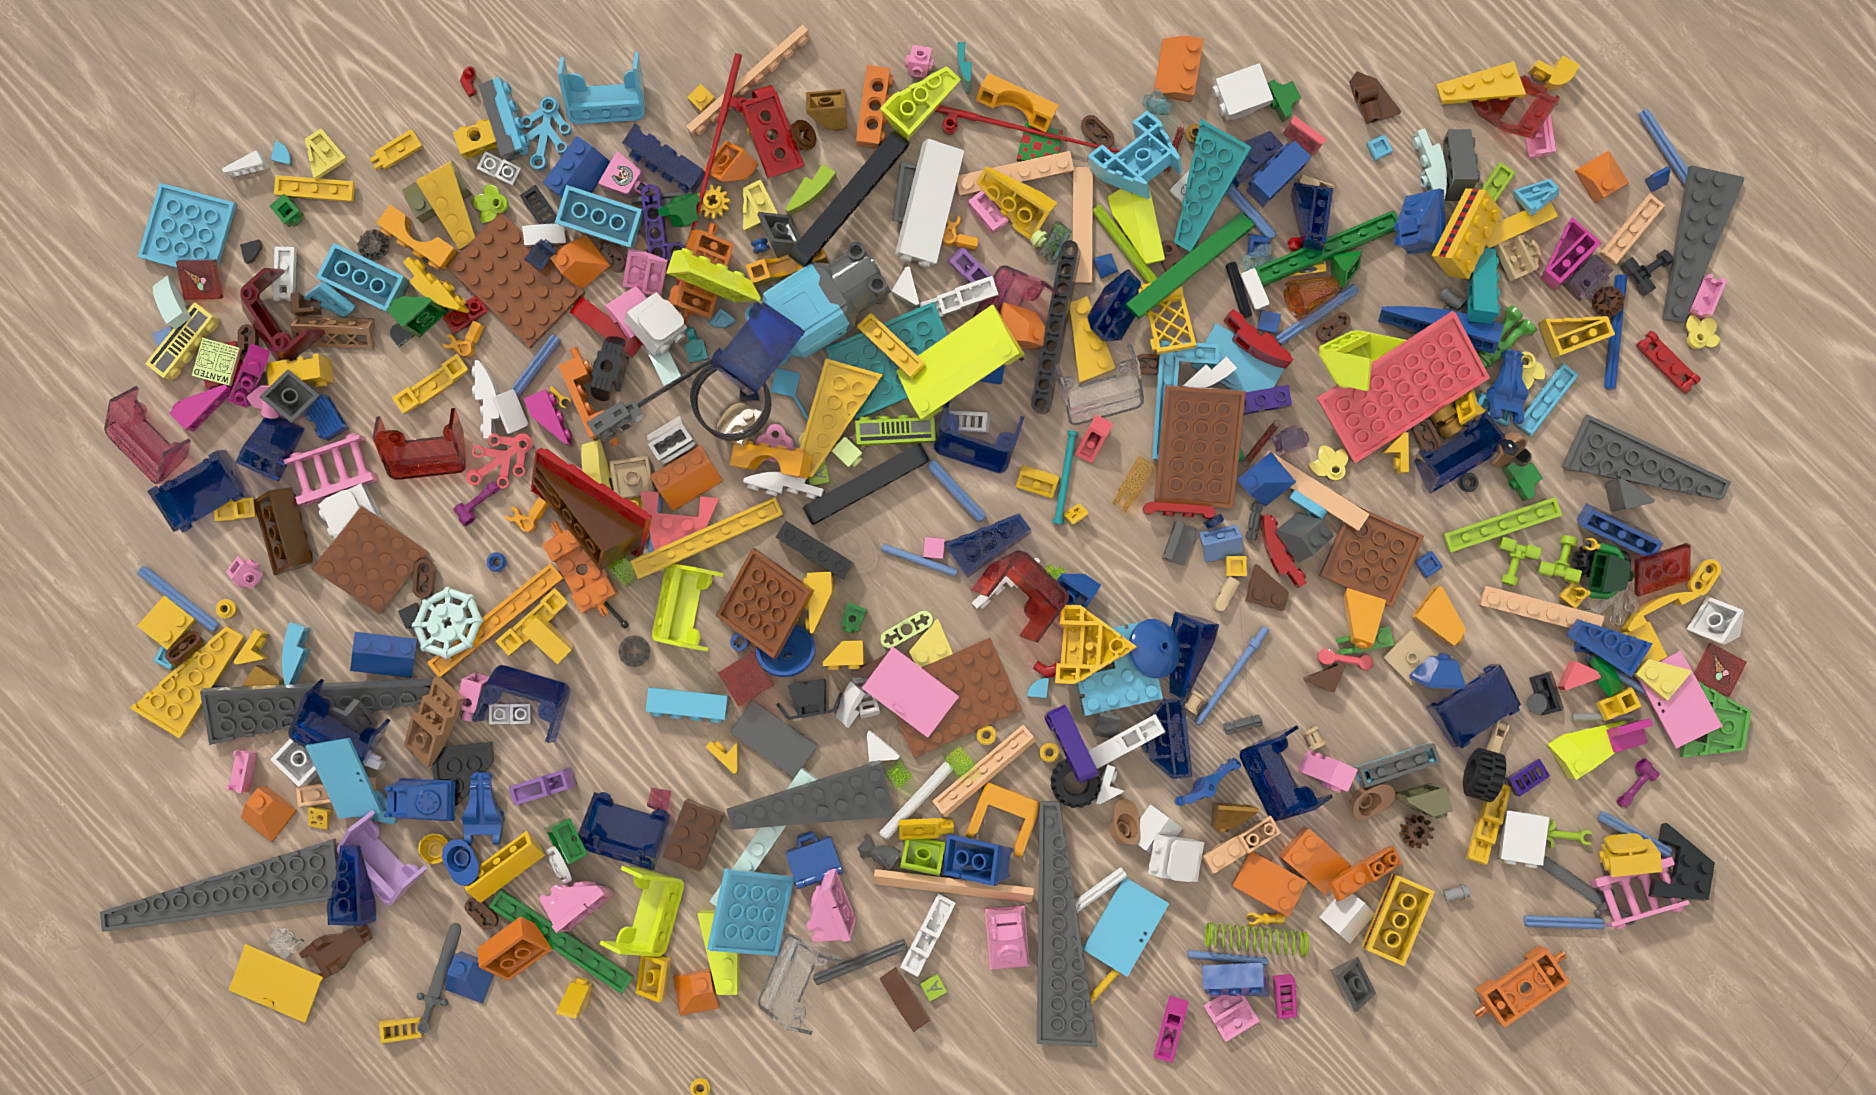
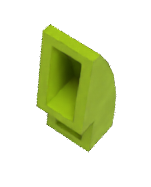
(811, 190)

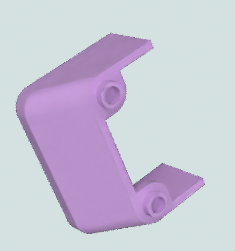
(386, 873)

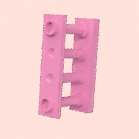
(327, 489)
(1604, 884)

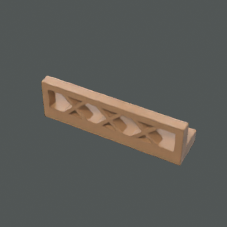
(336, 325)

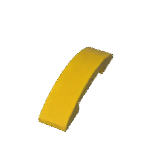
(432, 385)
(548, 608)
(1637, 619)

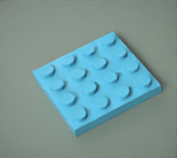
(186, 226)
(750, 912)

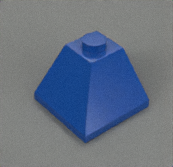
(1266, 479)
(1079, 587)
(1439, 672)
(467, 978)

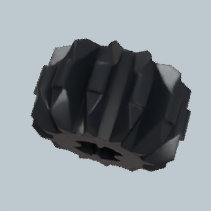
(1583, 561)

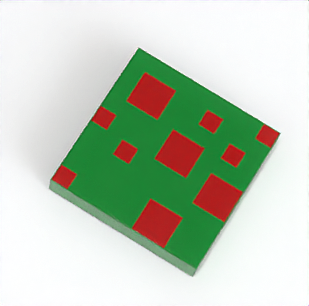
(1038, 146)

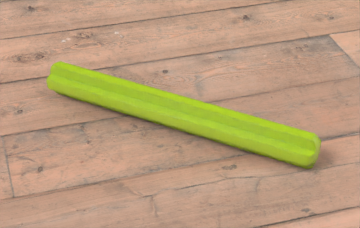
(1124, 244)

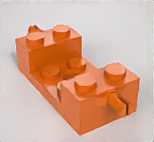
(693, 299)
(576, 374)
(589, 589)
(1503, 996)

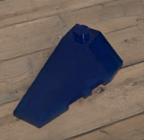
(1195, 640)

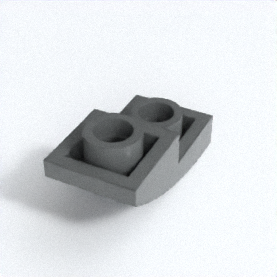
(1106, 724)

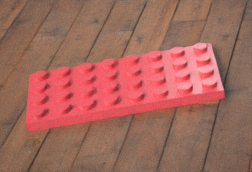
(1405, 387)

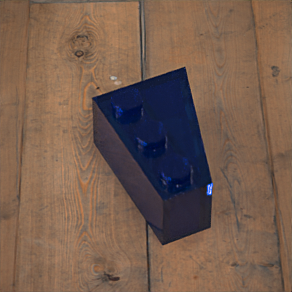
(1263, 149)
(1312, 213)

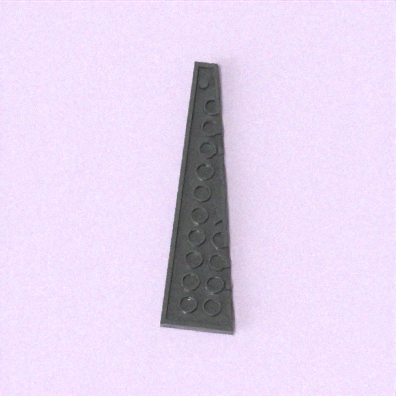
(268, 708)
(273, 883)
(1062, 982)

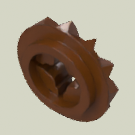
(809, 135)
(1616, 304)

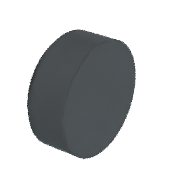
(1537, 703)

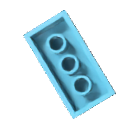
(600, 217)
(362, 278)

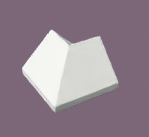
(1717, 621)

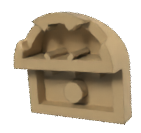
(1518, 256)
(737, 419)

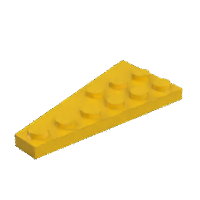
(835, 404)
(177, 697)

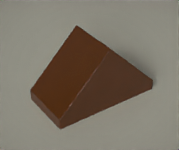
(1327, 678)

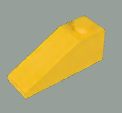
(575, 998)

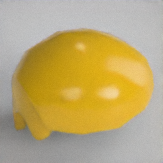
(431, 848)

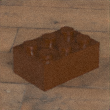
(693, 835)

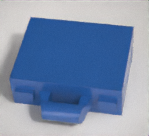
(813, 860)

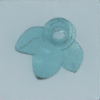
(1260, 255)

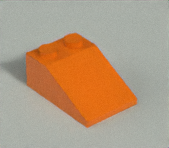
(1313, 859)
(1269, 883)

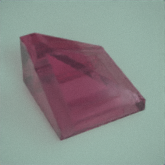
(659, 799)

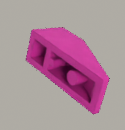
(197, 408)
(1171, 1029)

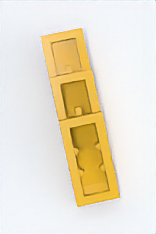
(1520, 224)
(1487, 826)

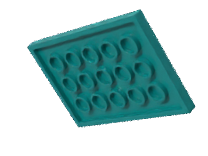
(916, 329)

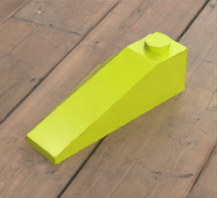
(914, 105)
(1139, 223)

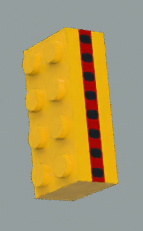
(1467, 233)
(1397, 919)

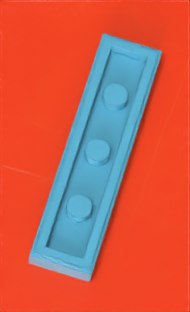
(1547, 399)

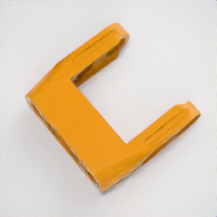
(1010, 802)

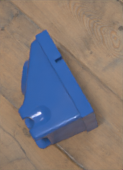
(1421, 222)
(421, 799)
(976, 860)

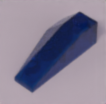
(352, 894)

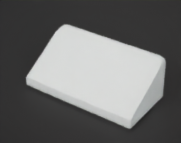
(1254, 289)
(510, 411)

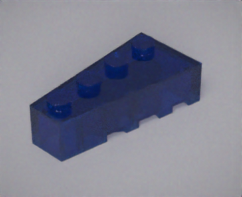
(663, 160)

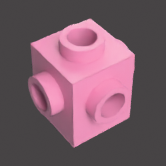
(919, 61)
(245, 572)

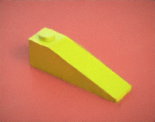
(1583, 750)

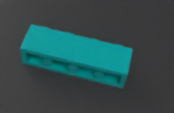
(1482, 289)

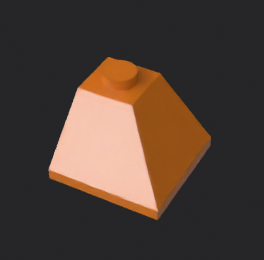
(732, 163)
(1601, 176)
(580, 261)
(1024, 326)
(267, 812)
(695, 992)

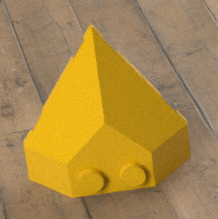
(1087, 645)

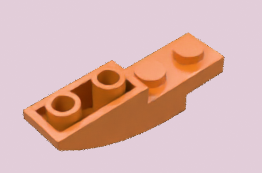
(1363, 872)

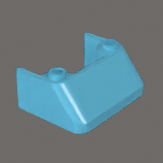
(603, 102)

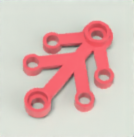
(501, 457)

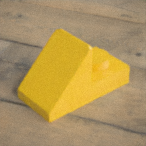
(1468, 408)
(1401, 449)
(250, 651)
(729, 759)

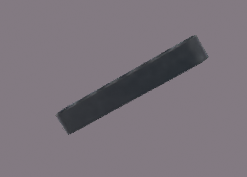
(866, 484)

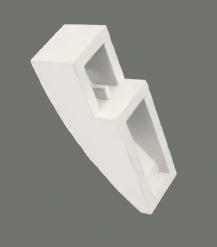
(1208, 377)

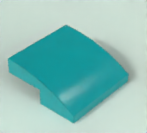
(964, 68)

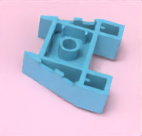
(1139, 160)

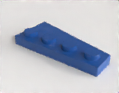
(1612, 646)

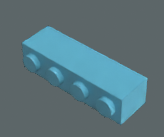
(687, 704)

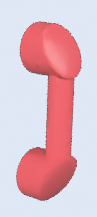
(1327, 657)

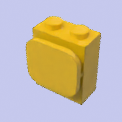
(1629, 855)

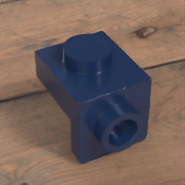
(540, 254)

